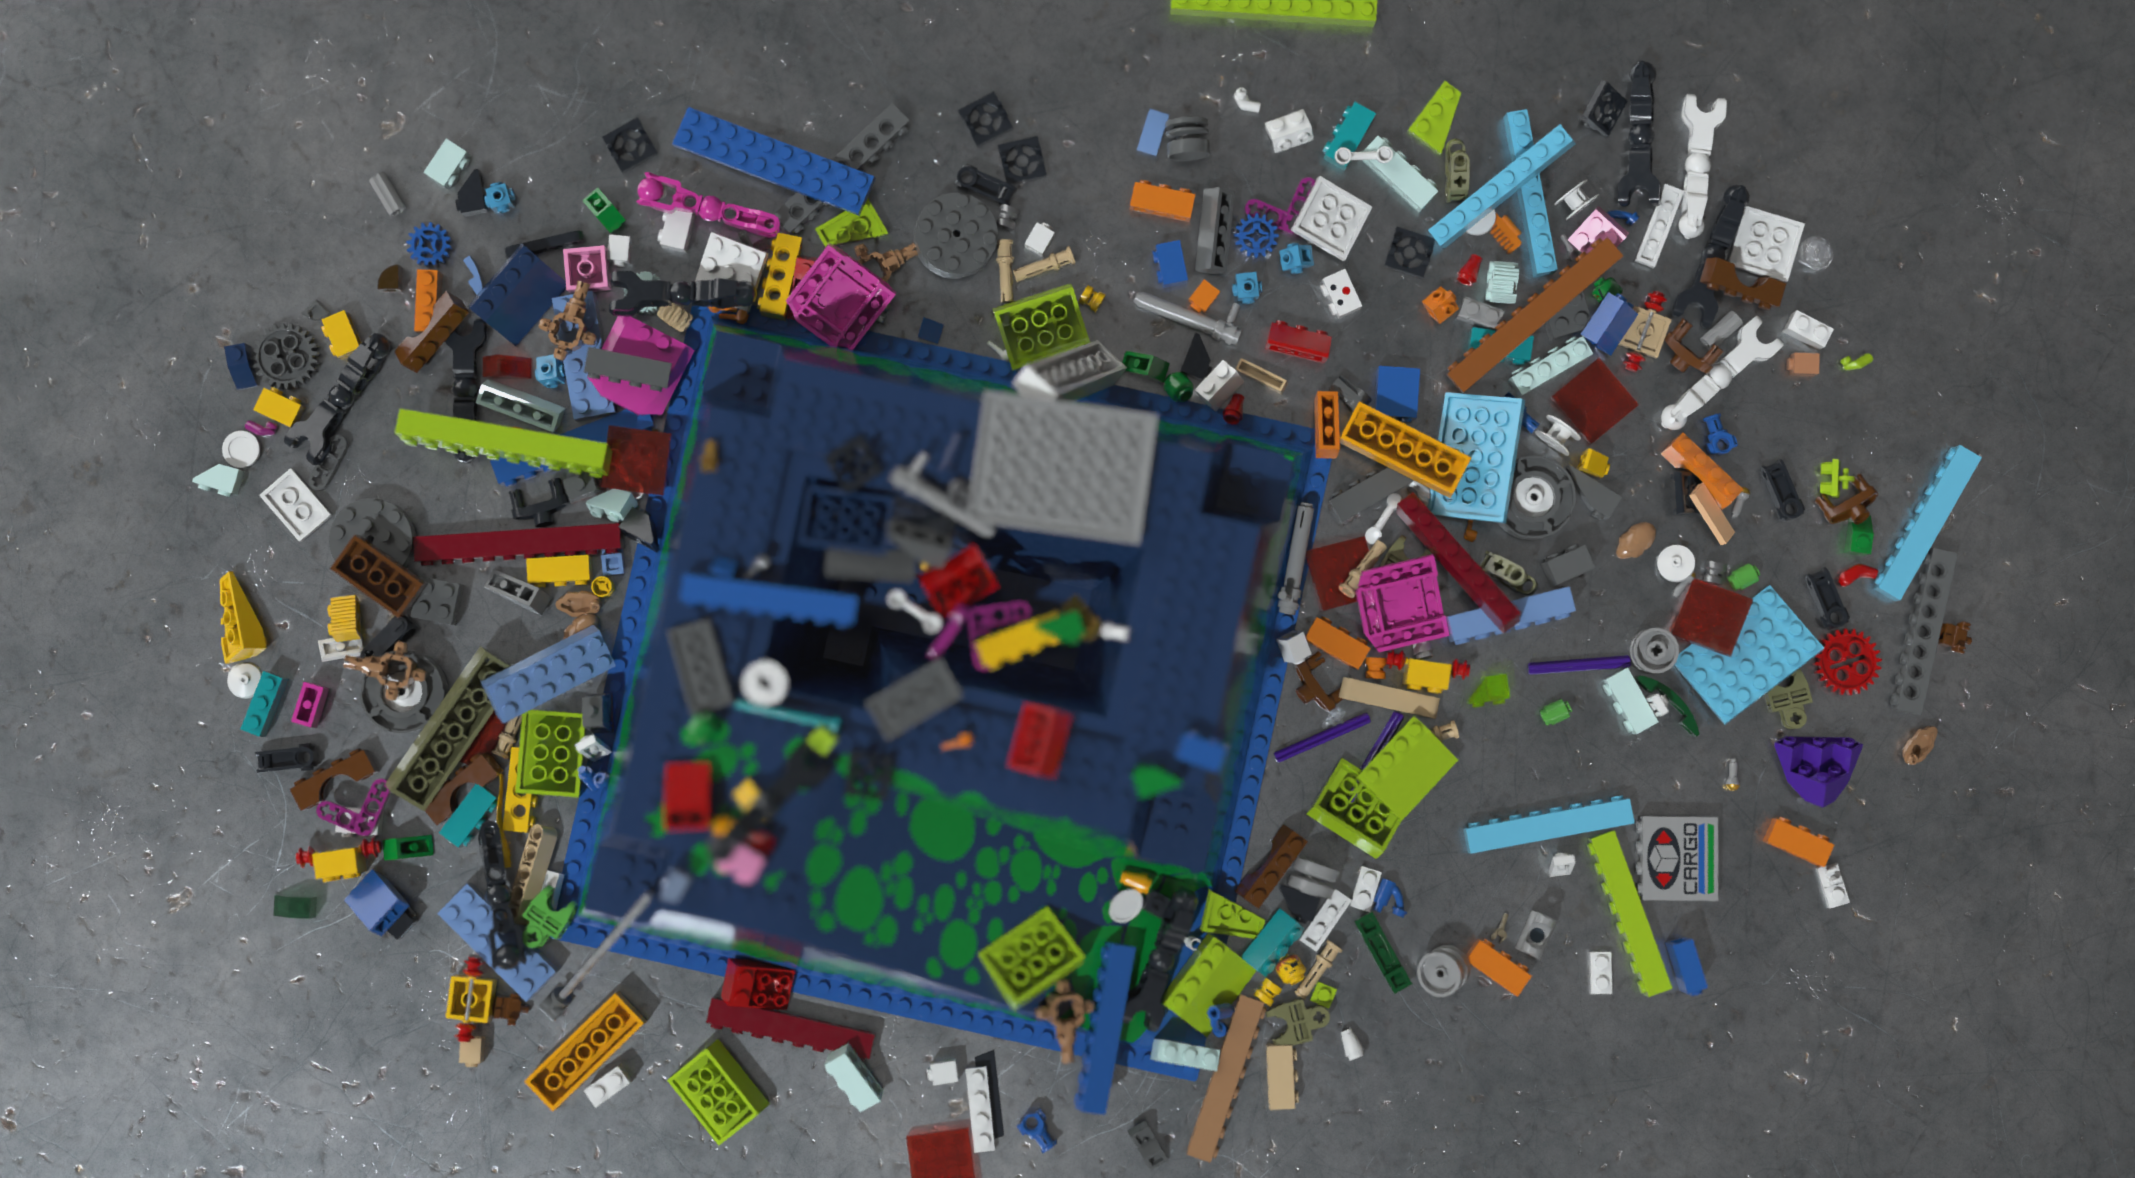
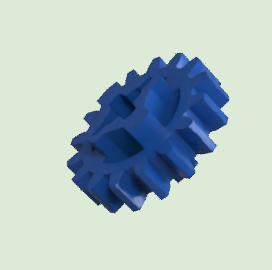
(1256, 225)
(423, 250)

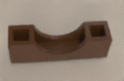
(1722, 275)
(446, 316)
(480, 771)
(311, 791)
(1285, 849)

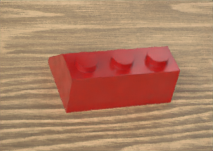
(1298, 341)
(958, 582)
(1039, 740)

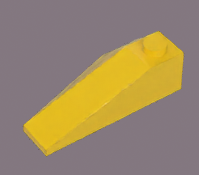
(243, 631)

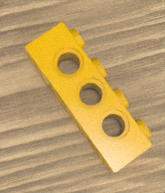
(778, 308)
(512, 820)

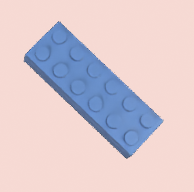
(584, 398)
(1532, 608)
(548, 673)
(472, 920)

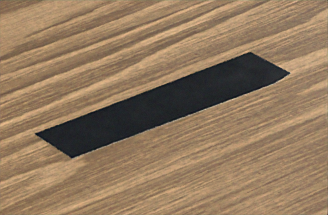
(988, 1059)

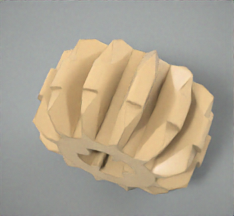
(675, 317)

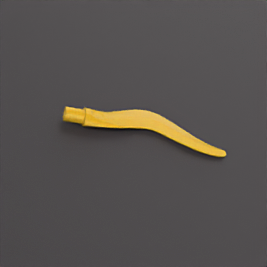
(505, 848)

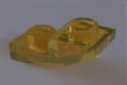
(1076, 603)

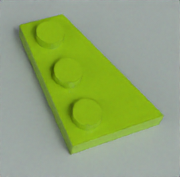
(1436, 118)
(851, 227)
(1229, 918)

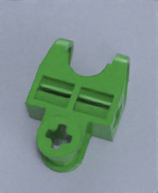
(546, 920)

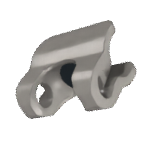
(1535, 934)

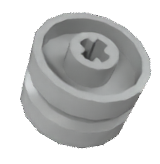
(1666, 651)
(1313, 879)
(1443, 971)

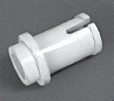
(1113, 631)

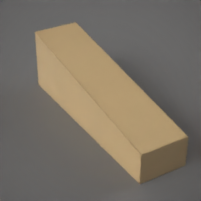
(1262, 376)

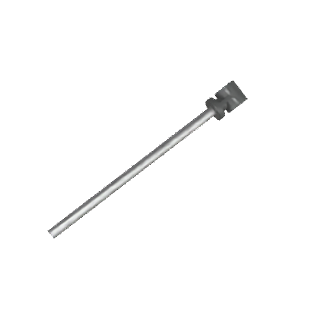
(561, 997)

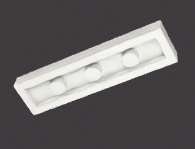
(1659, 226)
(980, 1109)

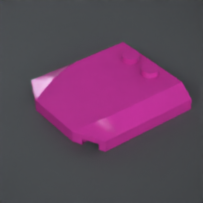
(839, 298)
(641, 340)
(1401, 604)

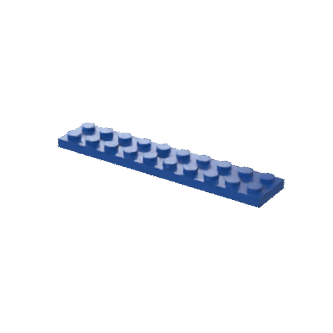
(774, 161)

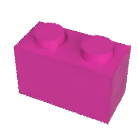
(310, 704)

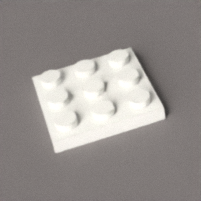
(1331, 218)
(1766, 244)
(731, 261)

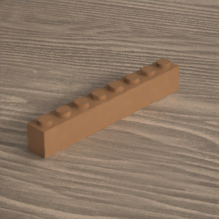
(1224, 1081)

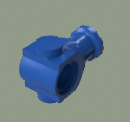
(1718, 433)
(1037, 1131)

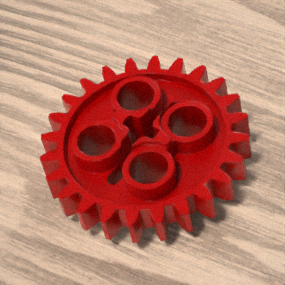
(1852, 679)

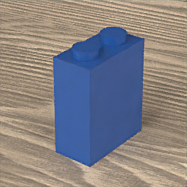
(1610, 323)
(1397, 392)
(376, 902)
(1686, 966)

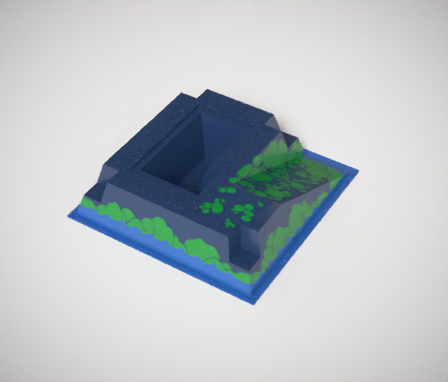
(905, 891)

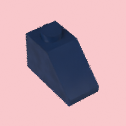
(240, 365)

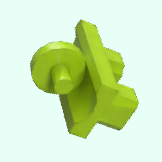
(1833, 488)

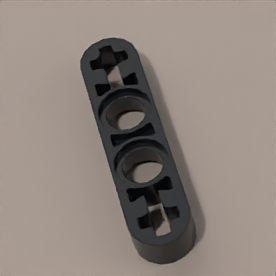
(549, 243)

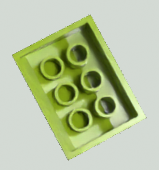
(1041, 326)
(548, 753)
(1407, 768)
(1364, 821)
(1031, 958)
(1207, 979)
(718, 1092)

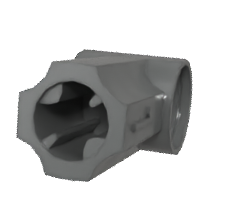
(1349, 393)

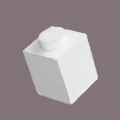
(1040, 238)
(619, 250)
(1294, 647)
(943, 1072)

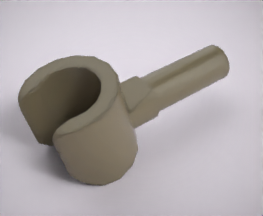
(1501, 930)

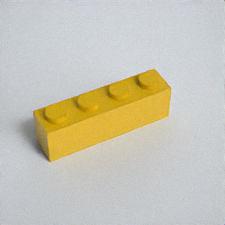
(1014, 642)

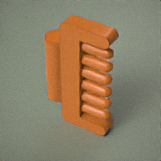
(1509, 231)

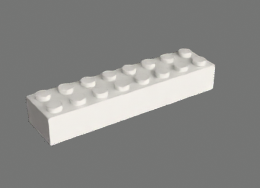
(1070, 374)

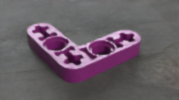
(1283, 215)
(990, 621)
(948, 634)
(357, 818)

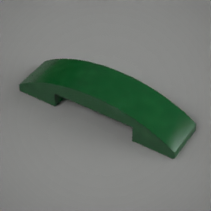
(1688, 721)
(1382, 952)

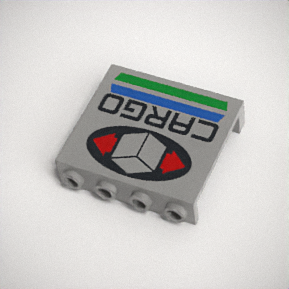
(1677, 858)

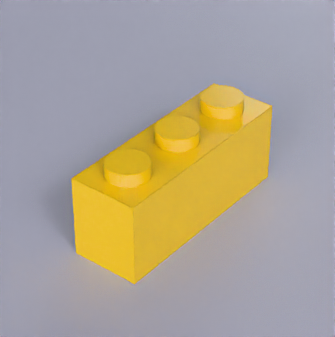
(559, 570)

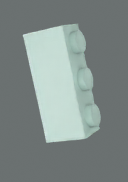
(1629, 701)
(1185, 1054)
(853, 1077)

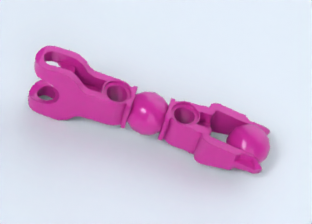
(708, 207)

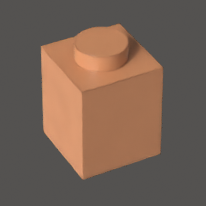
(1803, 364)

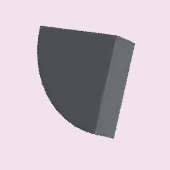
(316, 311)

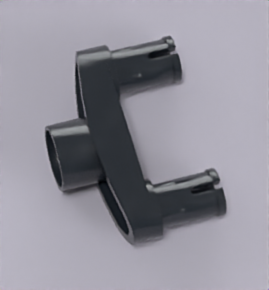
(541, 511)

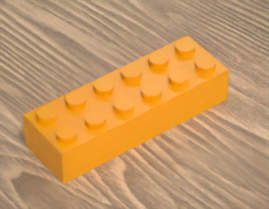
(1404, 450)
(585, 1051)

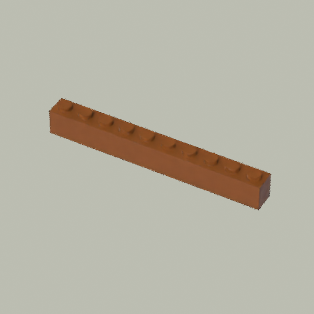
(1534, 315)

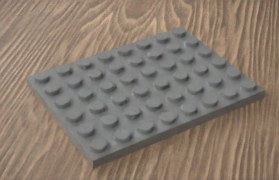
(1062, 467)

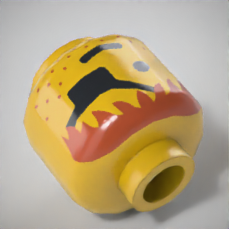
(1291, 969)

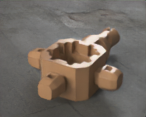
(888, 261)
(574, 313)
(378, 667)
(1065, 1028)

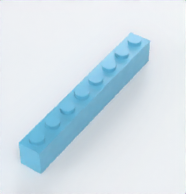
(1502, 186)
(1531, 198)
(1927, 522)
(1548, 825)

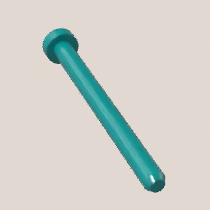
(795, 716)

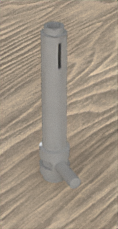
(1217, 328)
(914, 485)
(1291, 589)

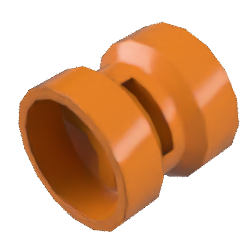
(1375, 668)

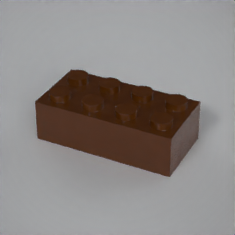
(378, 576)

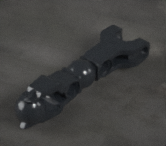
(1641, 138)
(1720, 240)
(658, 293)
(465, 373)
(318, 428)
(768, 804)
(498, 897)
(1153, 980)

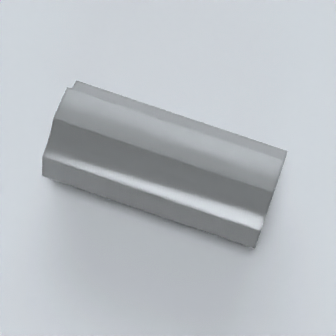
(387, 194)
(1721, 330)

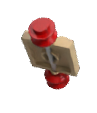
(1646, 332)

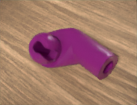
(257, 429)

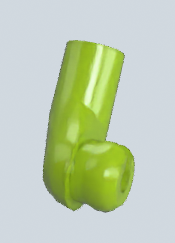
(1859, 363)

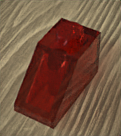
(507, 367)

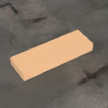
(1712, 513)

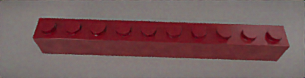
(518, 543)

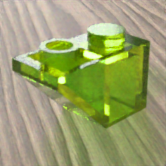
(1490, 688)

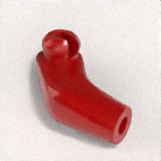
(1855, 572)

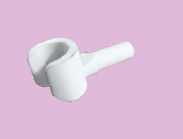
(1003, 354)
(1188, 942)

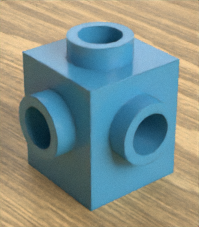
(502, 204)
(1296, 258)
(1247, 280)
(550, 371)

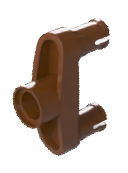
(1684, 356)
(1853, 508)
(1311, 689)

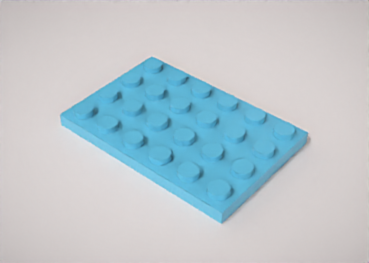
(1489, 434)
(1766, 653)

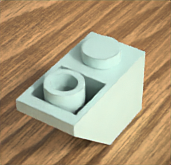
(220, 477)
(612, 505)

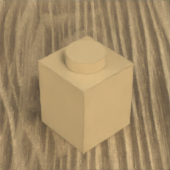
(472, 1052)

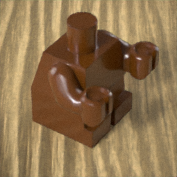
(1955, 636)
(509, 1008)

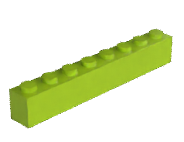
(1629, 913)

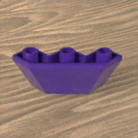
(1818, 765)

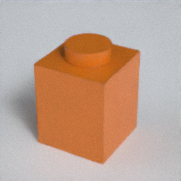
(1203, 297)

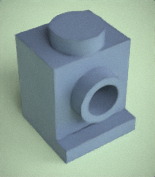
(675, 885)

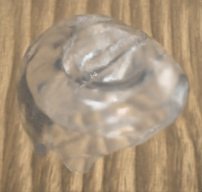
(1814, 253)

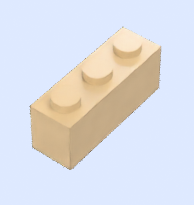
(1281, 1077)

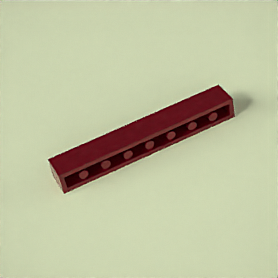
(1458, 563)
(789, 1027)

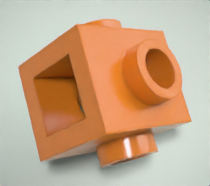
(1440, 304)

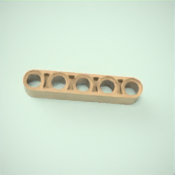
(1389, 698)
(532, 870)

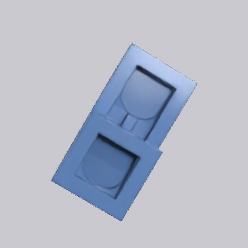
(1152, 132)
(477, 282)
(612, 563)

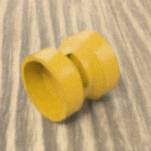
(1095, 301)
(603, 587)
(1264, 995)

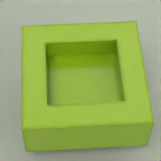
(822, 739)
(1323, 994)

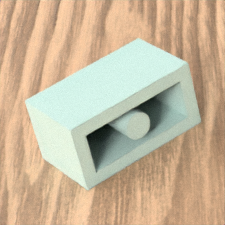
(447, 164)

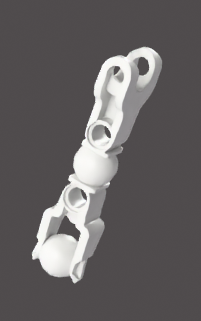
(1698, 164)
(1746, 351)

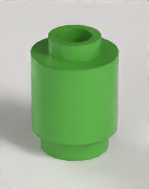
(1743, 577)
(1555, 712)

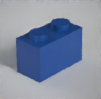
(1171, 264)
(1200, 752)

